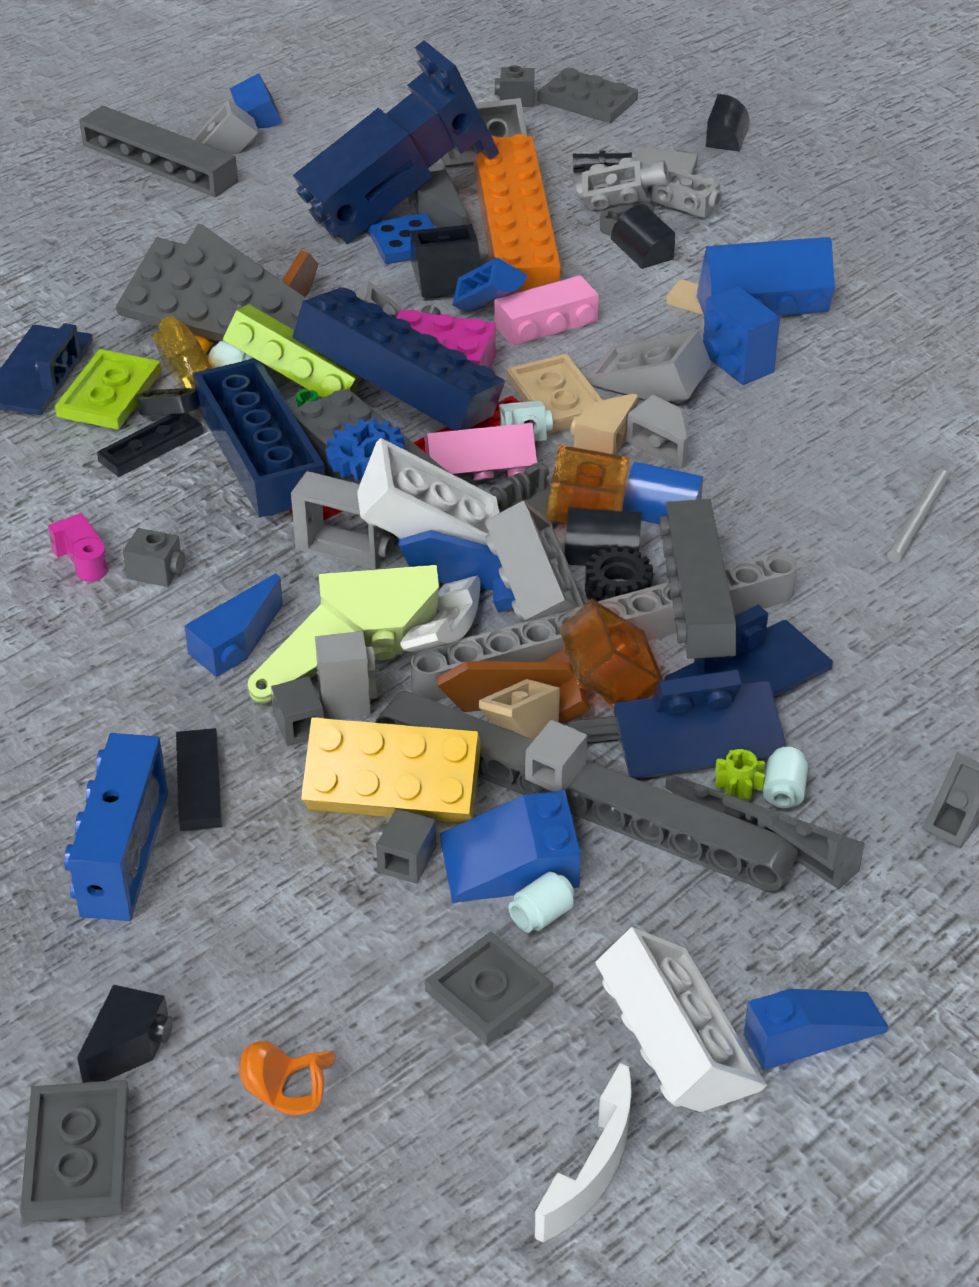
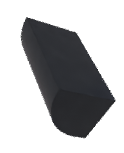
(727, 124)
(644, 237)
(597, 530)

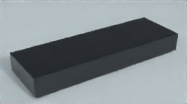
(149, 443)
(198, 779)

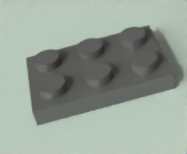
(587, 95)
(75, 1151)

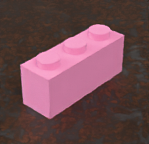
(546, 310)
(483, 450)

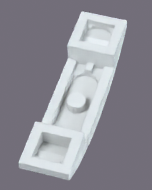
(457, 611)
(569, 1198)

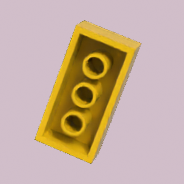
(391, 767)

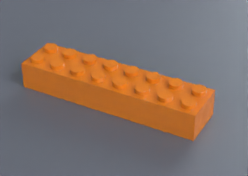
(517, 211)

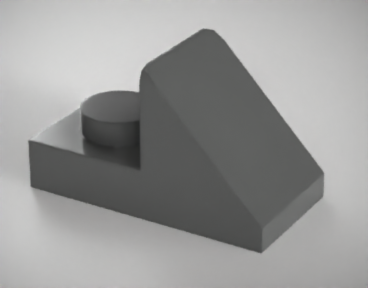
(957, 803)

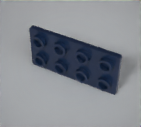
(40, 367)
(765, 654)
(696, 723)

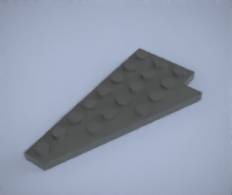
(204, 286)

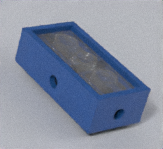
(117, 827)

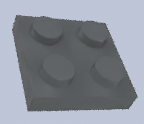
(488, 987)

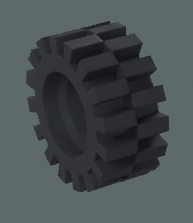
(616, 565)

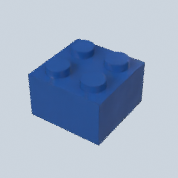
(740, 335)

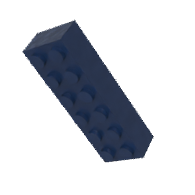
(399, 358)
(256, 433)

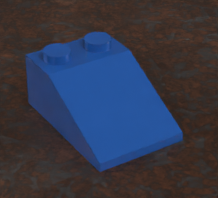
(511, 847)

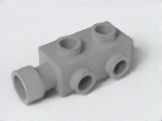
(620, 183)
(689, 193)

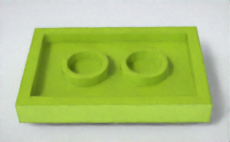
(107, 389)

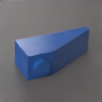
(234, 628)
(807, 1023)

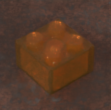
(586, 481)
(609, 655)

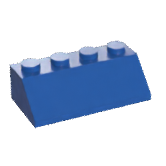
(779, 274)

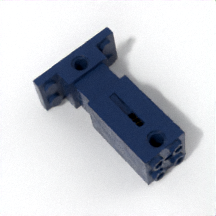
(391, 152)

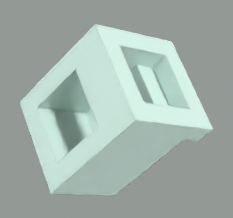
(533, 410)

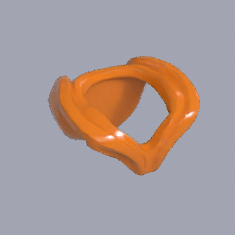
(266, 1069)

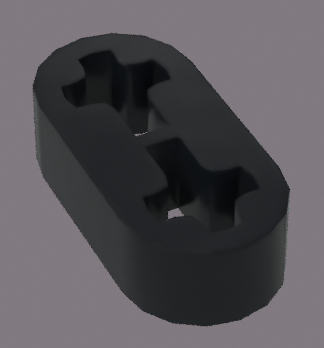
(167, 401)

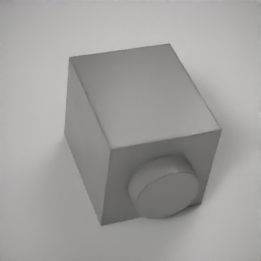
(555, 756)

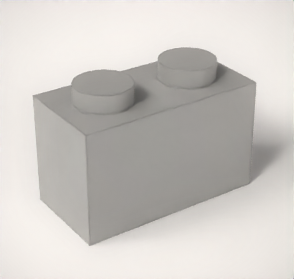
(344, 676)

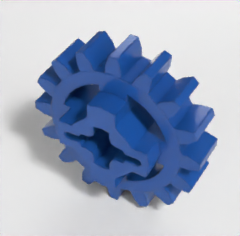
(352, 448)

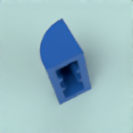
(257, 101)
(486, 284)
(653, 486)

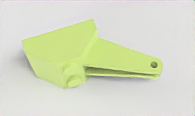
(370, 601)

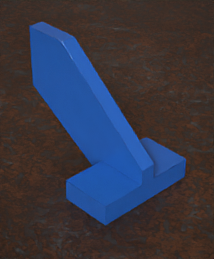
(458, 560)

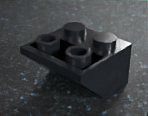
(442, 257)

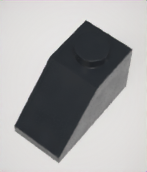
(124, 1034)

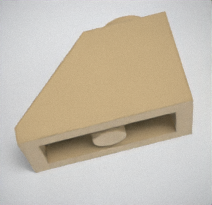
(603, 424)
(523, 707)

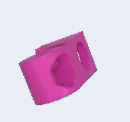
(82, 544)

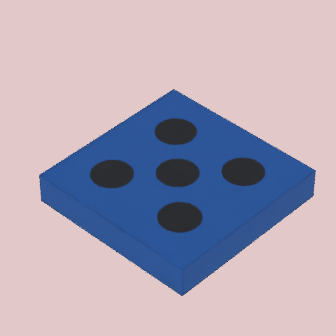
(393, 236)

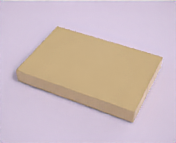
(557, 385)

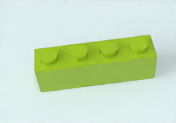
(275, 347)

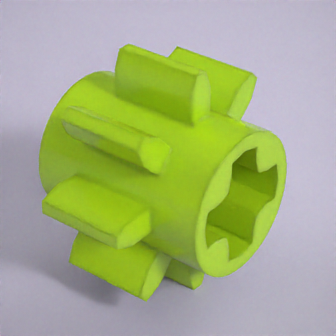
(740, 774)

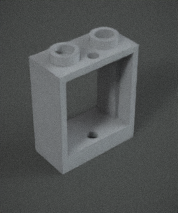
(329, 541)

